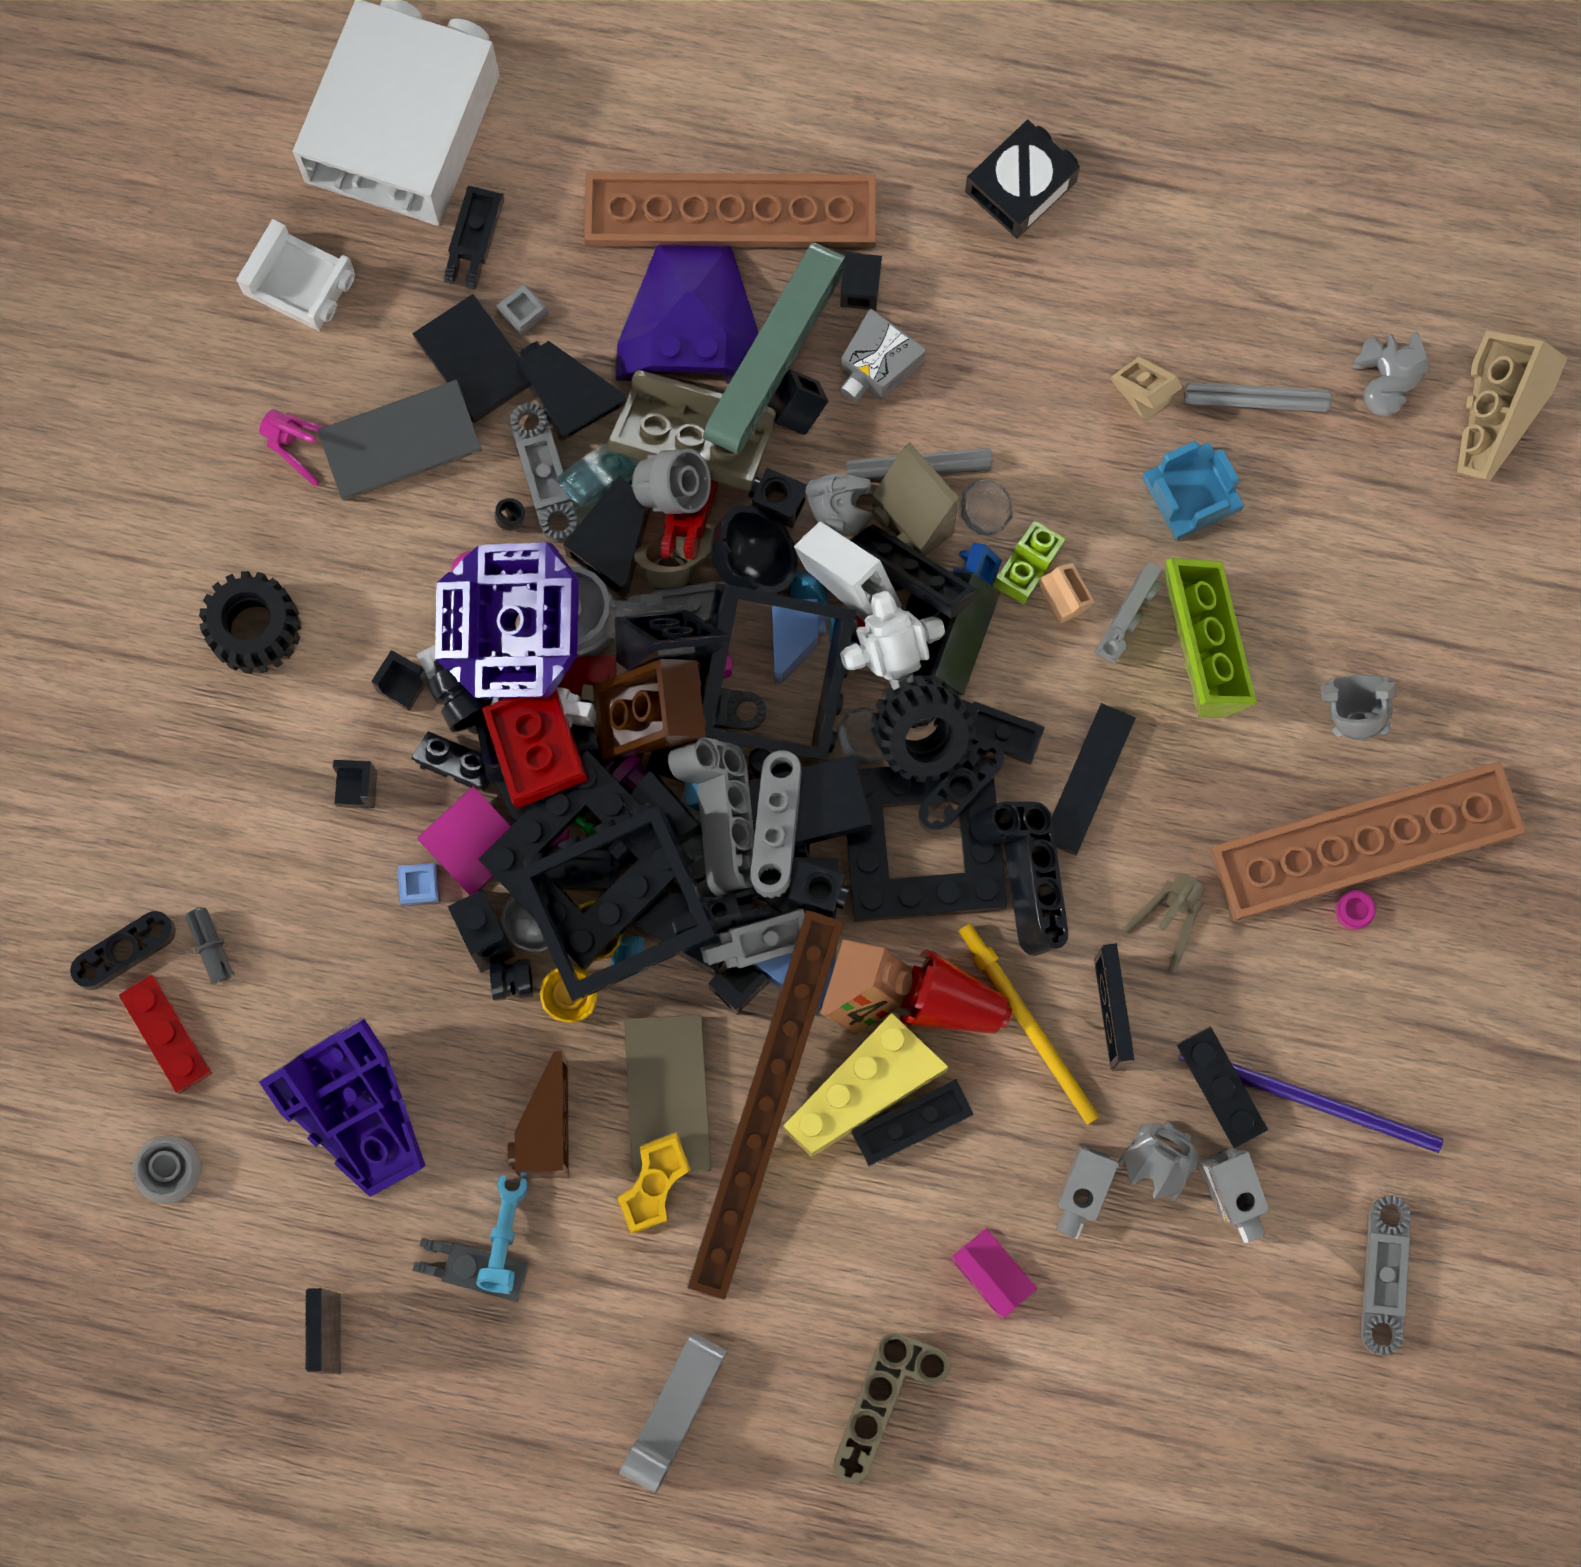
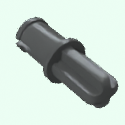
(209, 945)

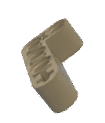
(881, 1410)

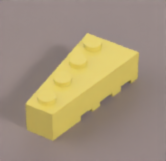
(874, 1078)

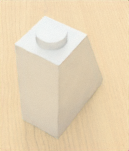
(844, 568)

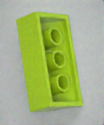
(1209, 637)

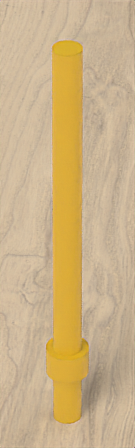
(986, 961)

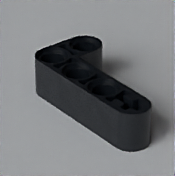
(1032, 869)

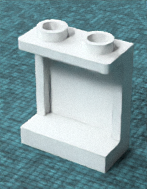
(295, 277)

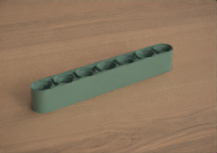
(774, 348)

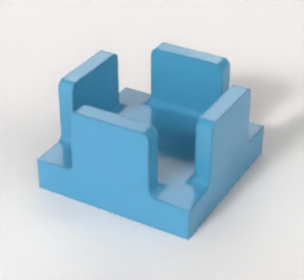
(1194, 488)

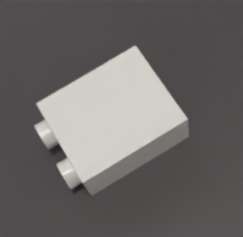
(398, 109)

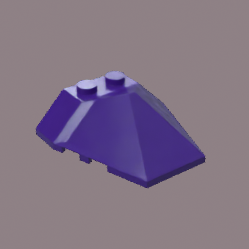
(688, 315)
(350, 1106)

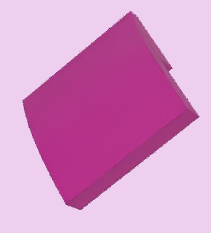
(463, 837)

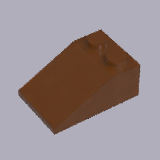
(649, 708)
(543, 1131)

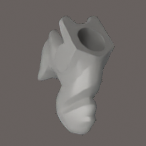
(1399, 370)

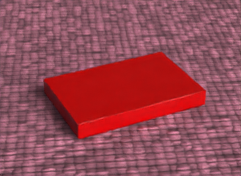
(534, 747)

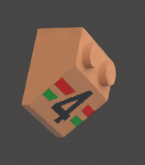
(865, 986)

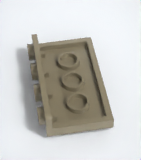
(674, 416)

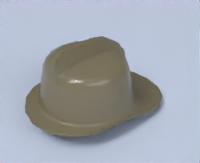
(672, 571)

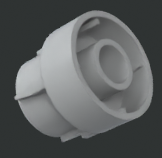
(672, 481)

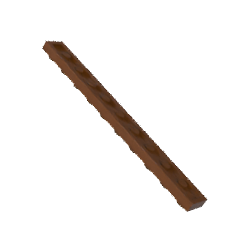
(765, 1105)

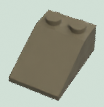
(915, 502)

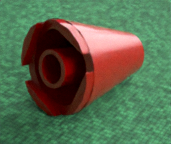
(953, 999)

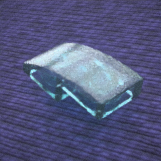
(595, 474)

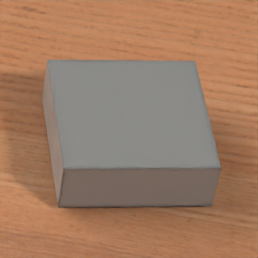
(522, 309)

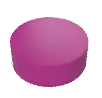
(1355, 910)

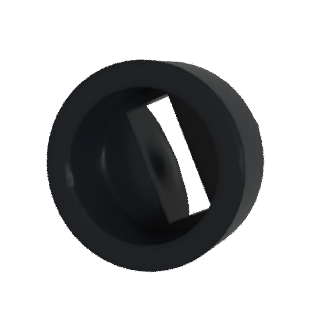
(514, 510)

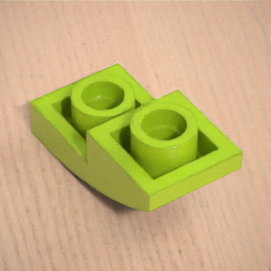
(1029, 562)

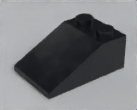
(665, 636)

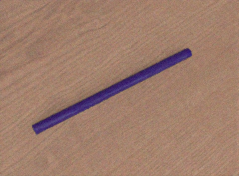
(1337, 1108)

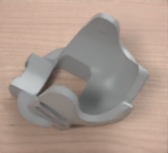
(1156, 1160)

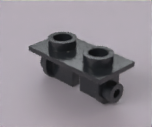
(451, 759)

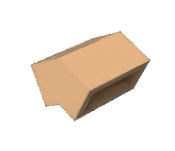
(1066, 592)

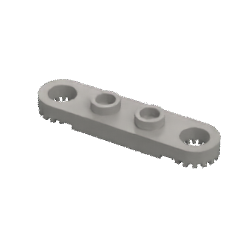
(542, 469)
(776, 823)
(1386, 1275)

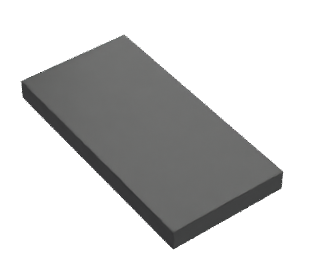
(399, 440)

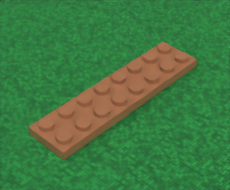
(730, 210)
(1367, 841)

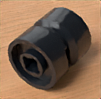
(460, 706)

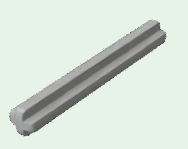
(1257, 396)
(940, 461)

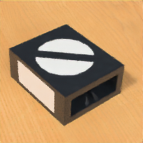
(1022, 178)

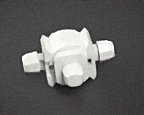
(892, 641)

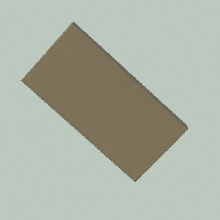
(667, 1086)

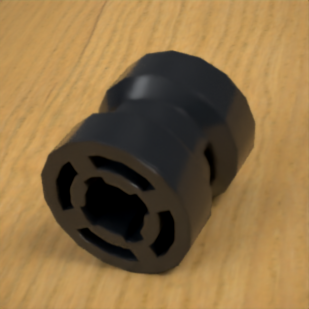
(511, 979)

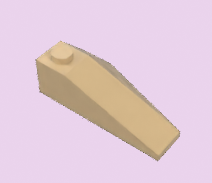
(1509, 389)

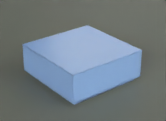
(418, 884)

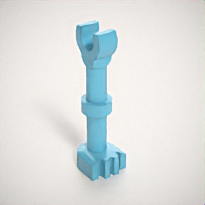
(495, 1277)

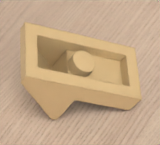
(1146, 386)

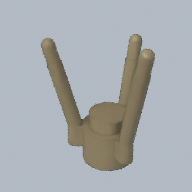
(1182, 896)

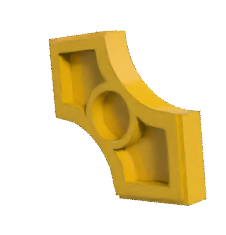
(661, 1166)

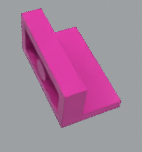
(993, 1273)

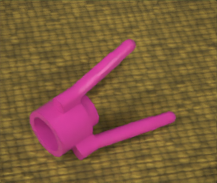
(284, 429)

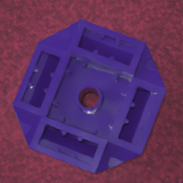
(479, 613)

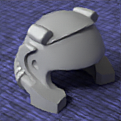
(835, 499)
(1360, 705)

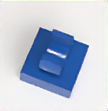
(981, 562)

